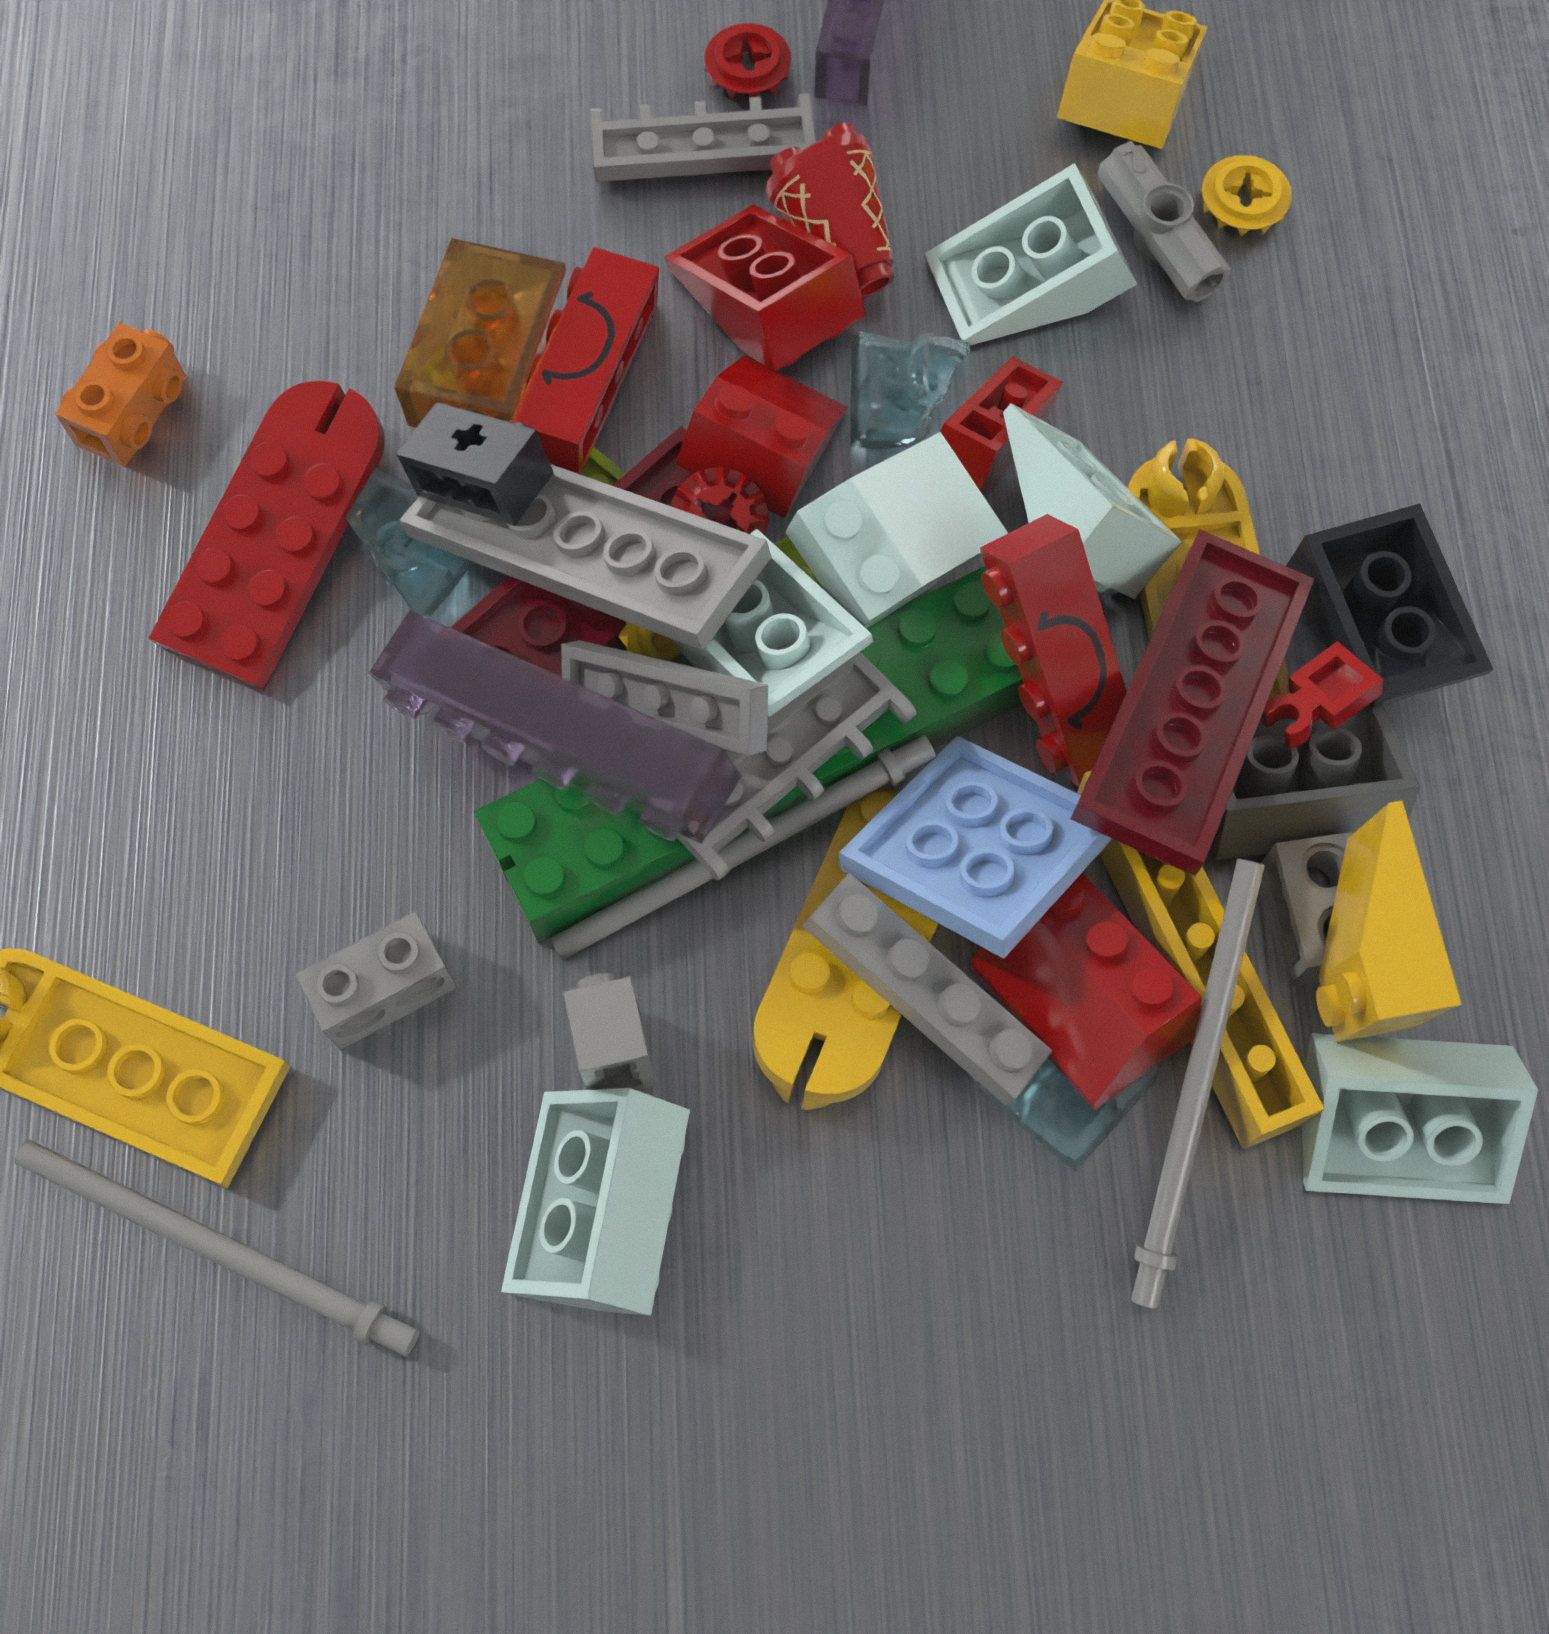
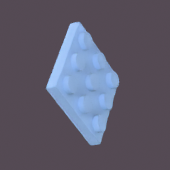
(975, 846)

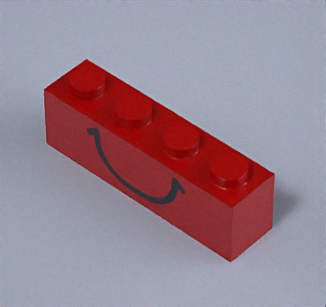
(588, 355)
(1056, 640)

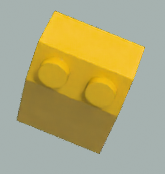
(1383, 942)

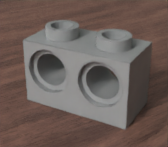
(1298, 903)
(375, 981)
(608, 1033)

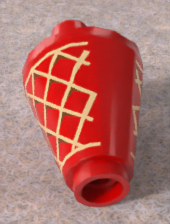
(837, 197)

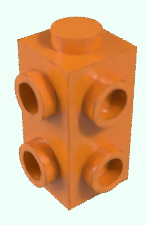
(122, 393)

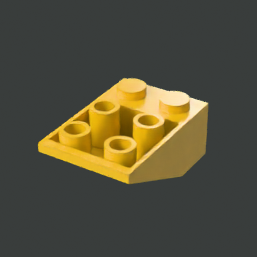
(1131, 71)

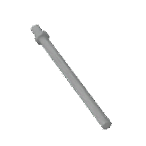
(887, 769)
(1156, 1252)
(367, 1321)

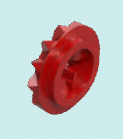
(765, 48)
(718, 484)

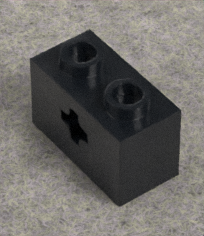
(476, 463)

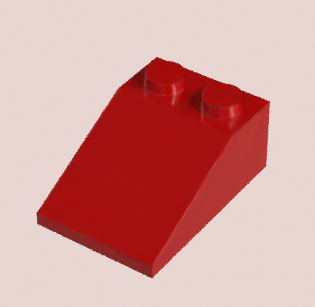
(770, 285)
(761, 428)

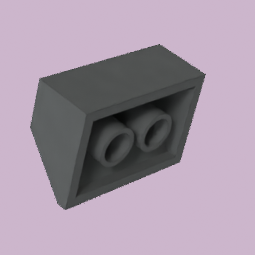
(1315, 788)

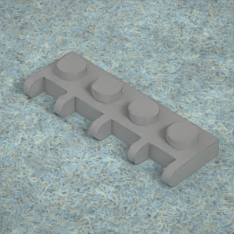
(698, 141)
(797, 744)

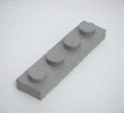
(696, 700)
(927, 989)

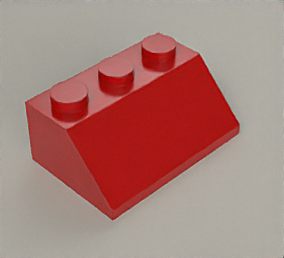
(1093, 993)

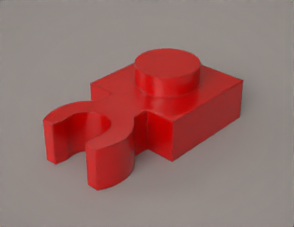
(1327, 689)

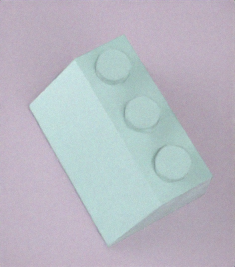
(1416, 1118)
(597, 1200)

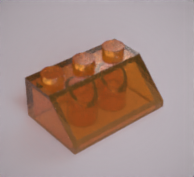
(478, 331)

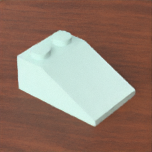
(1031, 262)
(1068, 482)
(894, 530)
(782, 633)

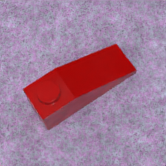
(979, 429)

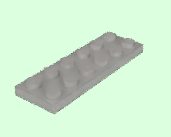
(608, 554)

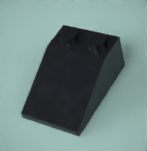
(1391, 602)

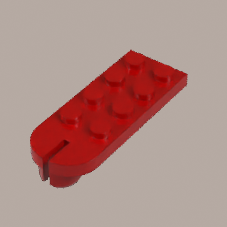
(273, 532)

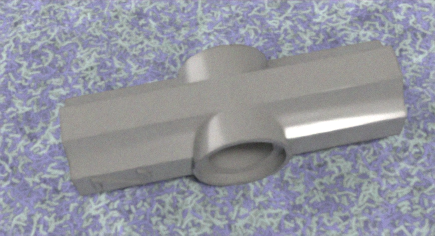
(1163, 222)

